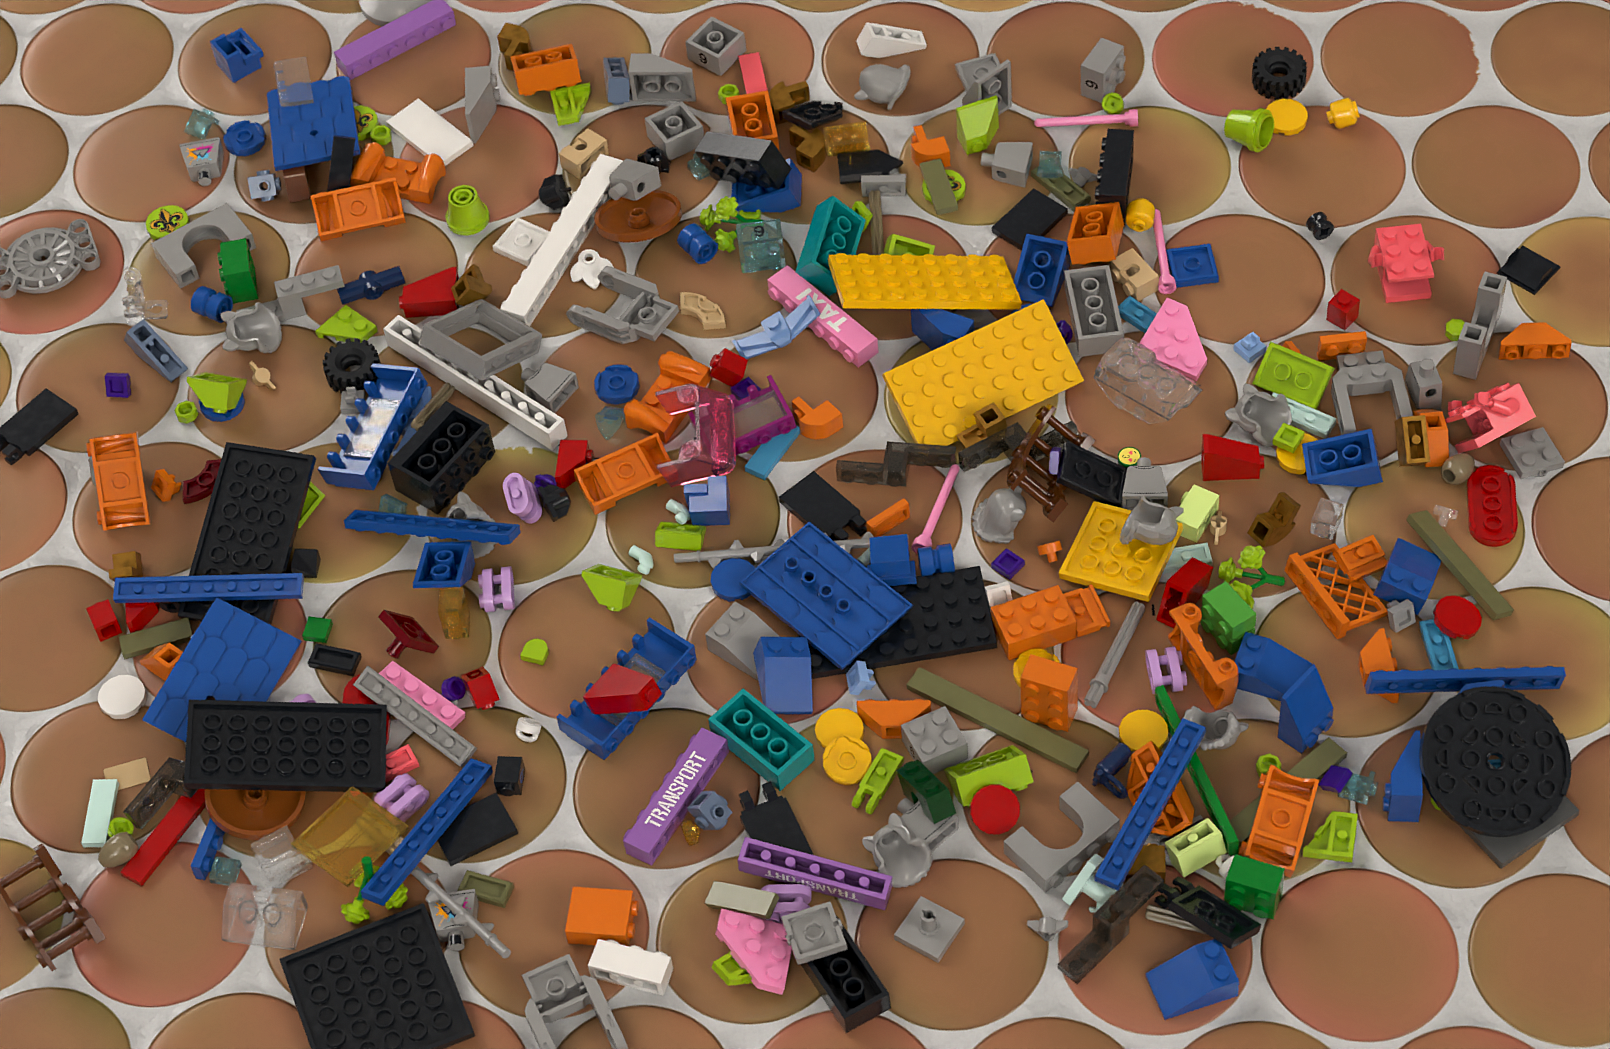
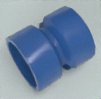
(697, 243)
(210, 303)
(936, 560)

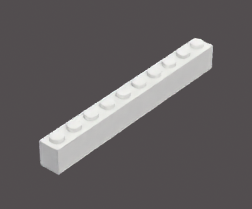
(561, 244)
(490, 393)

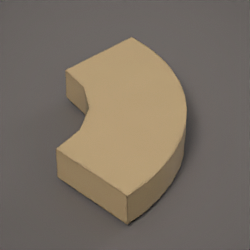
(704, 310)

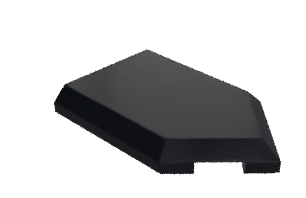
(813, 114)
(865, 163)

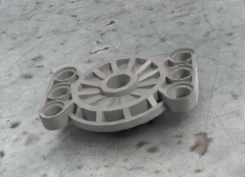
(62, 254)

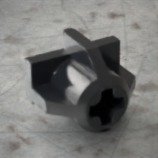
(655, 157)
(554, 192)
(555, 501)

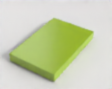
(1293, 375)

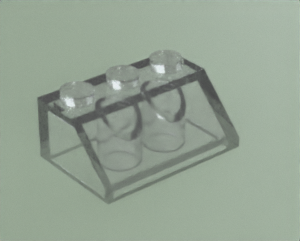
(263, 916)

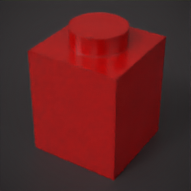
(1343, 309)
(728, 367)
(104, 620)

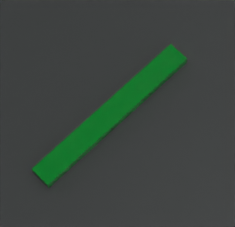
(1199, 776)

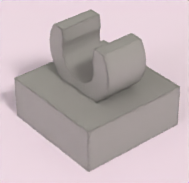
(348, 400)
(1400, 614)

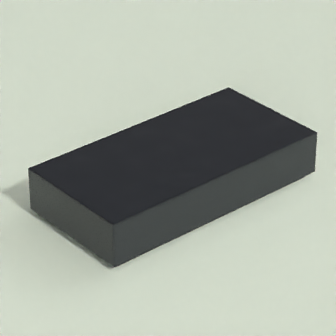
(334, 659)

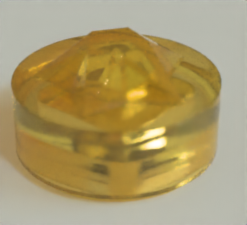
(691, 832)

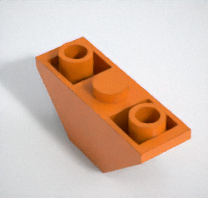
(1534, 342)
(1437, 436)
(1376, 657)
(162, 660)
(888, 716)

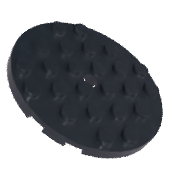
(1466, 785)

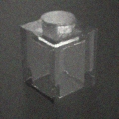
(1326, 518)

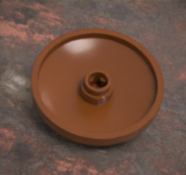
(638, 219)
(253, 812)

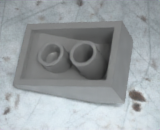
(660, 79)
(993, 83)
(480, 99)
(736, 637)

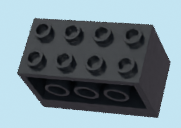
(441, 457)

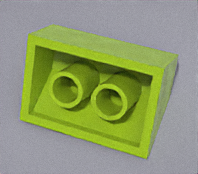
(1002, 767)

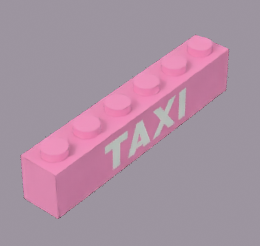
(832, 325)

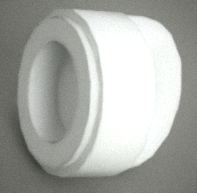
(528, 726)
(1224, 867)

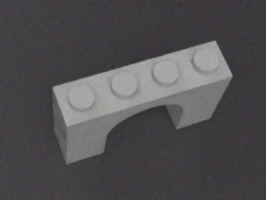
(173, 248)
(1477, 335)
(1050, 866)

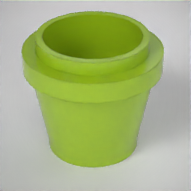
(1250, 128)
(466, 211)

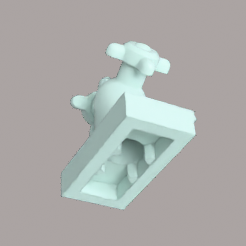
(1086, 883)

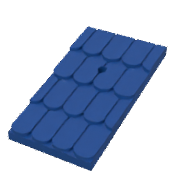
(306, 131)
(836, 610)
(226, 659)

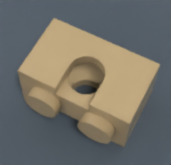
(586, 146)
(1135, 275)

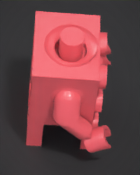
(1404, 262)
(1491, 414)

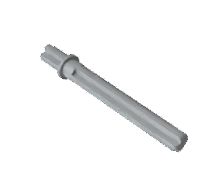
(1100, 683)

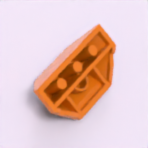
(1179, 809)

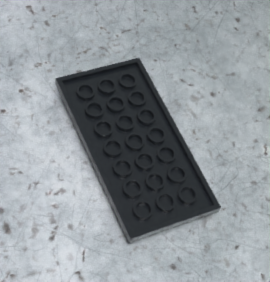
(251, 521)
(946, 620)
(285, 746)

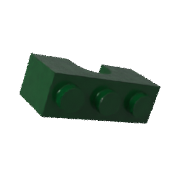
(923, 786)

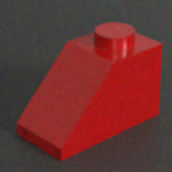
(571, 456)
(140, 614)
(480, 688)

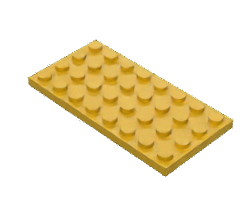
(923, 282)
(1005, 363)

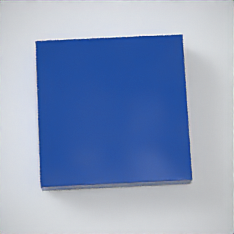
(1192, 265)

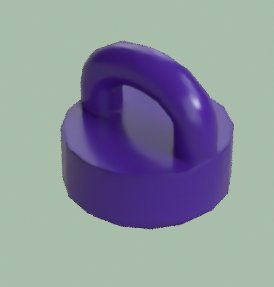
(1064, 329)
(544, 480)
(453, 688)

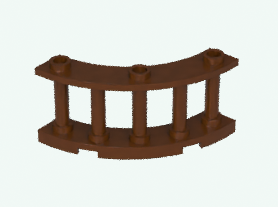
(1051, 498)
(71, 903)

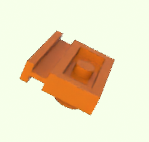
(1341, 344)
(1361, 558)
(1087, 610)

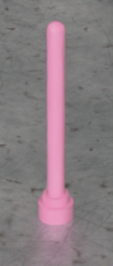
(1129, 118)
(1166, 282)
(924, 539)

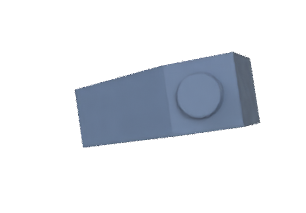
(616, 80)
(154, 351)

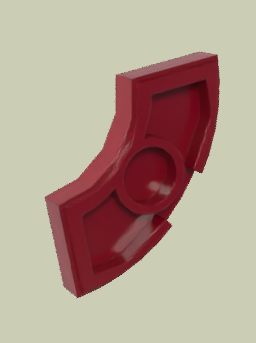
(202, 484)

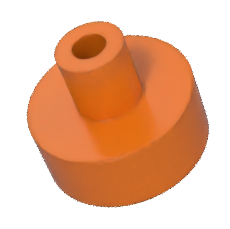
(1050, 550)

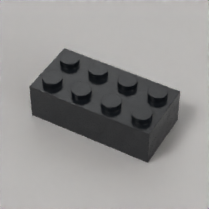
(742, 160)
(1116, 168)
(849, 985)

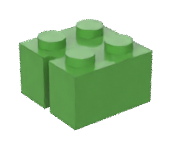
(1227, 617)

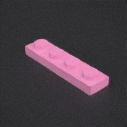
(423, 695)

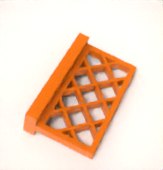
(1320, 595)

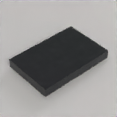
(1031, 215)
(1091, 474)
(476, 829)

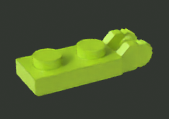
(878, 779)

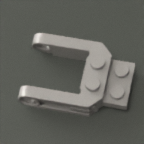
(643, 318)
(1365, 375)
(560, 991)

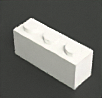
(630, 966)

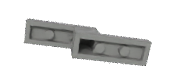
(293, 289)

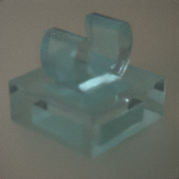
(697, 168)
(392, 505)
(224, 870)

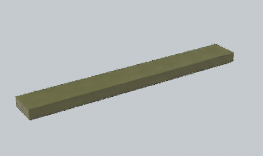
(998, 720)

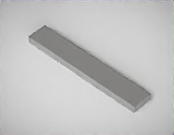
(415, 716)

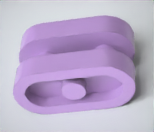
(522, 498)
(488, 580)
(1172, 660)
(402, 797)
(791, 899)

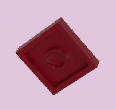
(407, 634)

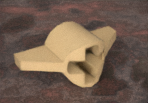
(261, 376)
(1218, 526)

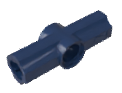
(371, 285)

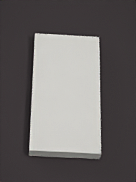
(429, 132)

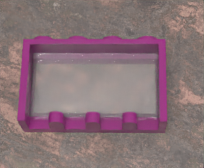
(759, 417)

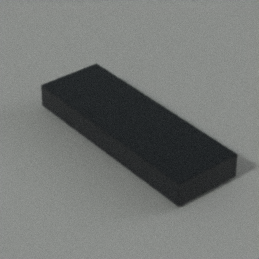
(341, 162)

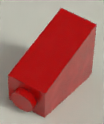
(430, 295)
(1229, 459)
(1184, 587)
(622, 691)

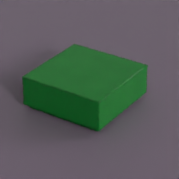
(317, 629)

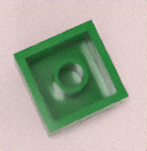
(238, 271)
(1254, 886)

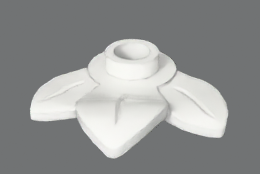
(589, 269)

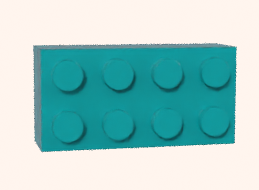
(832, 231)
(762, 739)

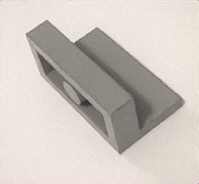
(886, 184)

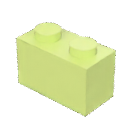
(1198, 508)
(1195, 847)

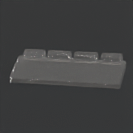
(293, 82)

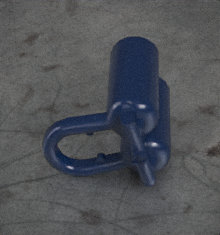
(1109, 767)

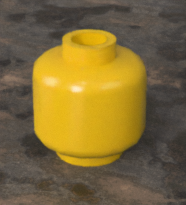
(1343, 113)
(1140, 215)

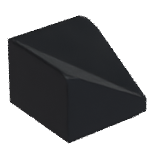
(306, 562)

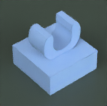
(1250, 347)
(858, 678)

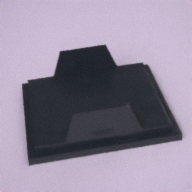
(1528, 269)

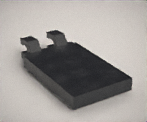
(34, 425)
(823, 506)
(772, 821)
(1208, 912)

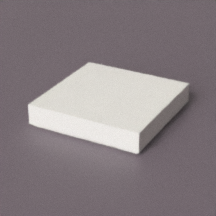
(520, 241)

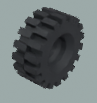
(1279, 62)
(348, 355)

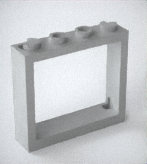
(524, 339)

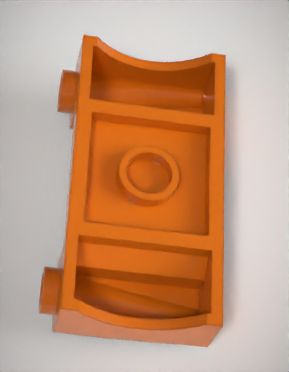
(414, 179)
(358, 208)
(650, 413)
(622, 473)
(119, 480)
(1215, 678)
(1280, 819)

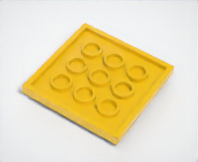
(1109, 565)

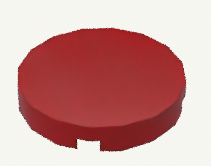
(1457, 617)
(994, 809)

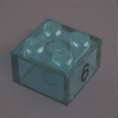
(761, 246)

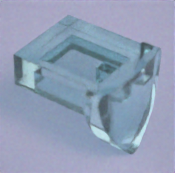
(1050, 164)
(609, 420)

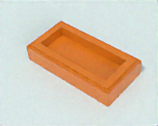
(889, 518)

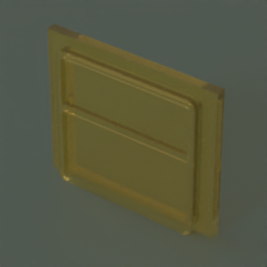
(347, 833)

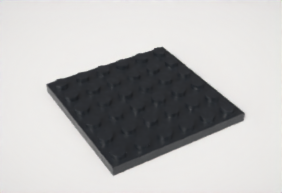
(379, 988)

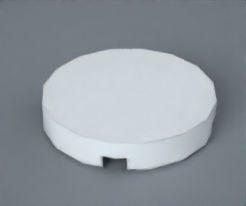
(122, 696)

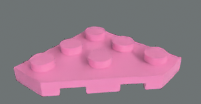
(1175, 340)
(757, 947)

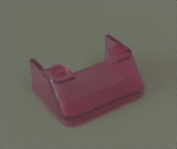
(714, 445)

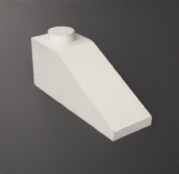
(887, 41)

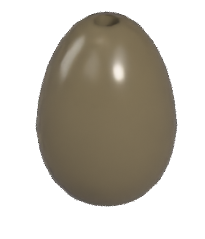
(1458, 468)
(117, 850)

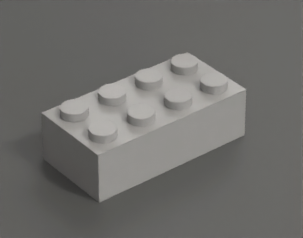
(1093, 309)

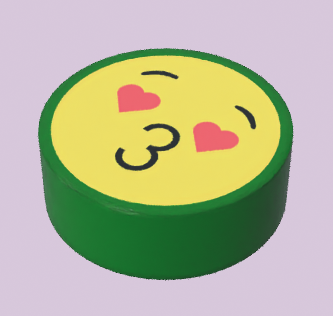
(1128, 457)

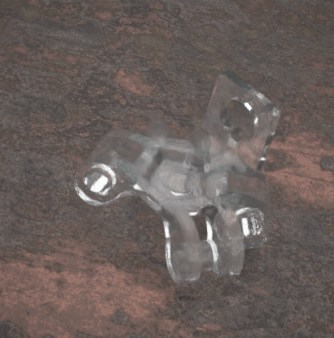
(136, 313)

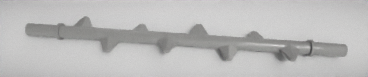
(757, 553)
(455, 904)

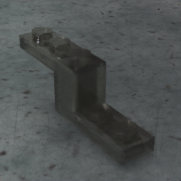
(1006, 442)
(896, 464)
(162, 785)
(1110, 924)

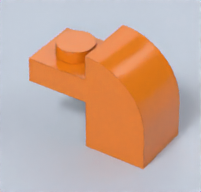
(927, 150)
(817, 422)

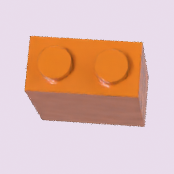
(601, 915)

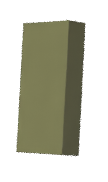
(487, 888)

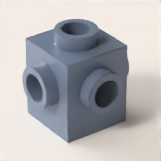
(256, 185)
(710, 810)

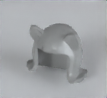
(883, 83)
(252, 330)
(1260, 414)
(468, 510)
(999, 515)
(1151, 523)
(1220, 725)
(899, 853)

